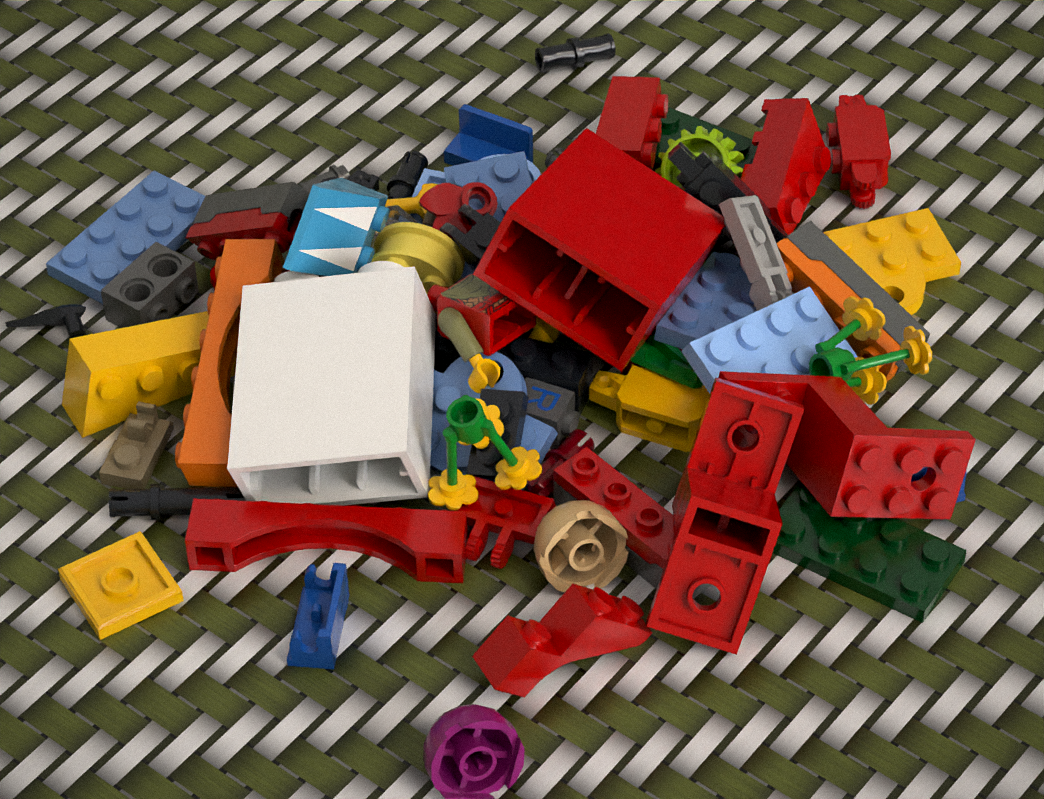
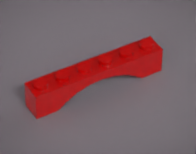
(238, 533)

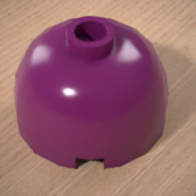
(472, 753)

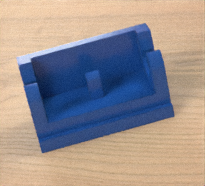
(319, 619)

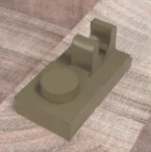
(136, 449)

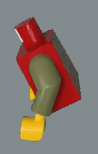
(483, 322)

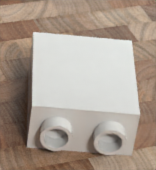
(334, 388)

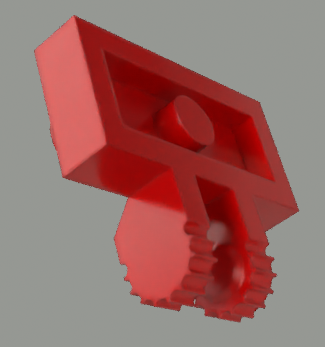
(506, 513)

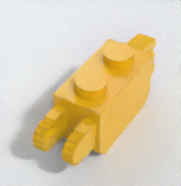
(651, 405)

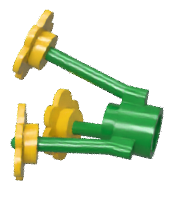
(861, 373)
(476, 424)

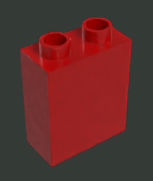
(600, 248)

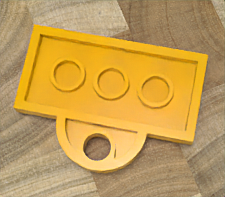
(900, 253)

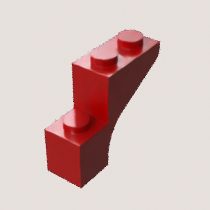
(575, 628)

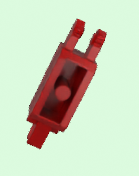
(859, 148)

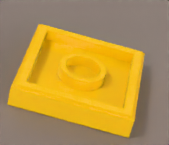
(120, 585)

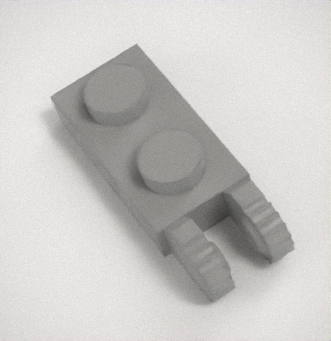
(756, 250)

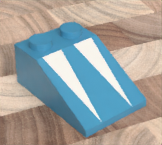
(337, 229)

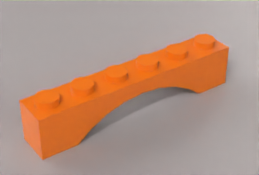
(208, 416)

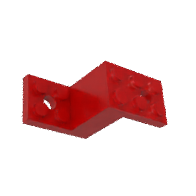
(854, 459)
(725, 516)

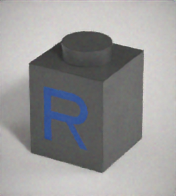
(553, 407)

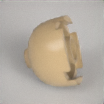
(580, 545)

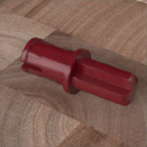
(544, 483)

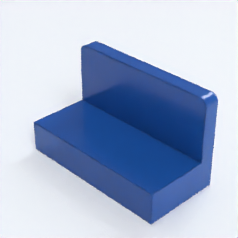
(487, 135)

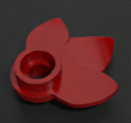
(446, 200)

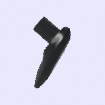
(61, 315)

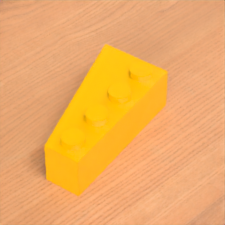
(130, 365)

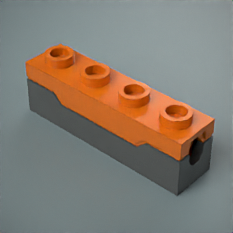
(833, 276)

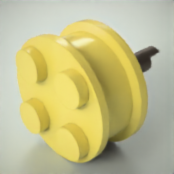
(419, 245)

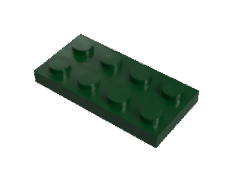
(869, 555)

